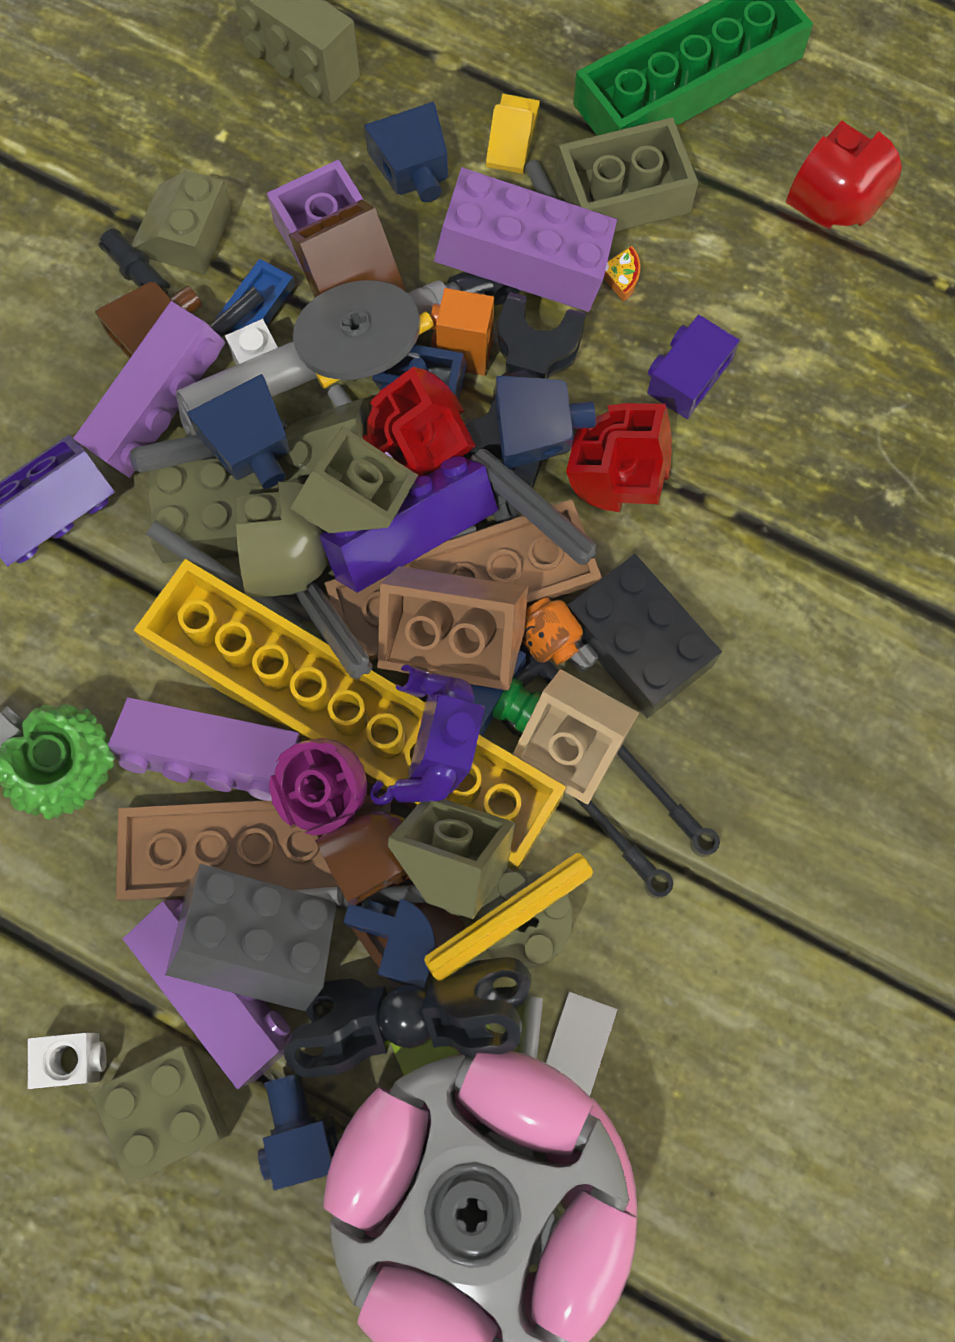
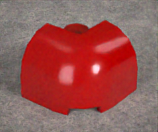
(845, 178)
(418, 422)
(622, 456)

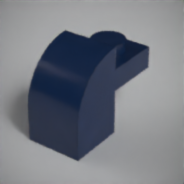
(408, 938)

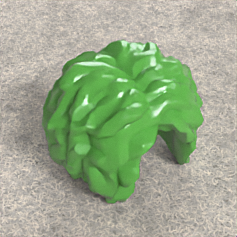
(55, 761)

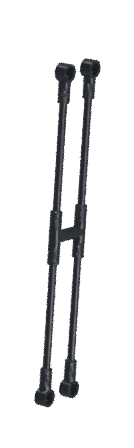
(678, 813)

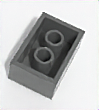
(252, 938)

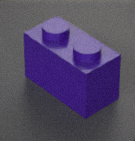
(691, 366)

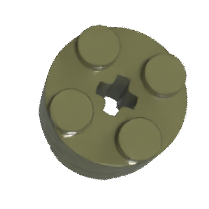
(537, 944)

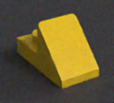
(512, 133)

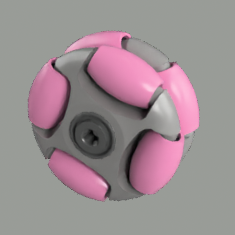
(394, 1241)

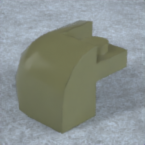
(277, 545)

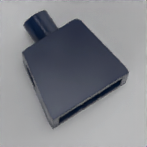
(410, 151)
(537, 418)
(244, 431)

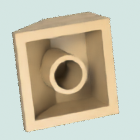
(575, 734)

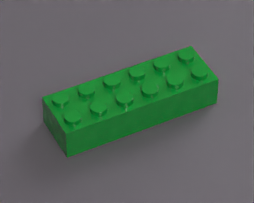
(691, 63)

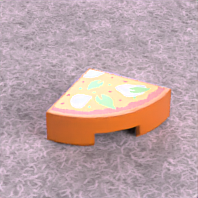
(623, 273)

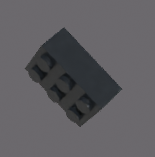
(643, 635)

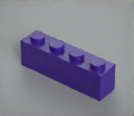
(430, 515)

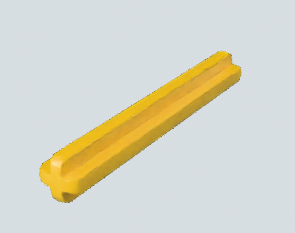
(508, 916)

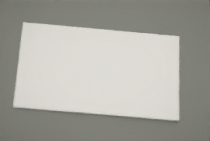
(581, 1039)

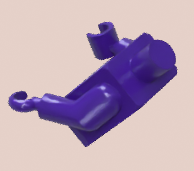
(444, 739)

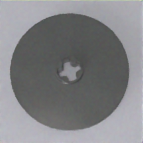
(385, 335)

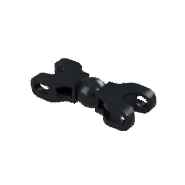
(527, 355)
(449, 1014)

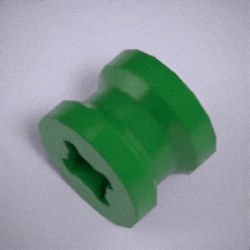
(516, 705)

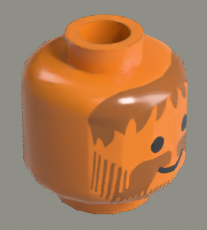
(551, 631)

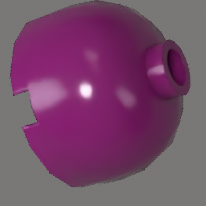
(318, 785)

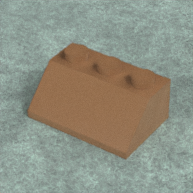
(451, 625)

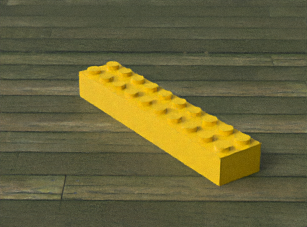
(306, 690)

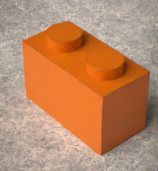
(465, 326)

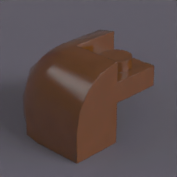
(361, 855)

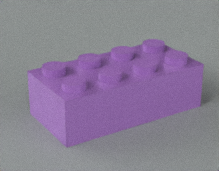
(525, 240)

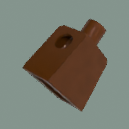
(135, 313)

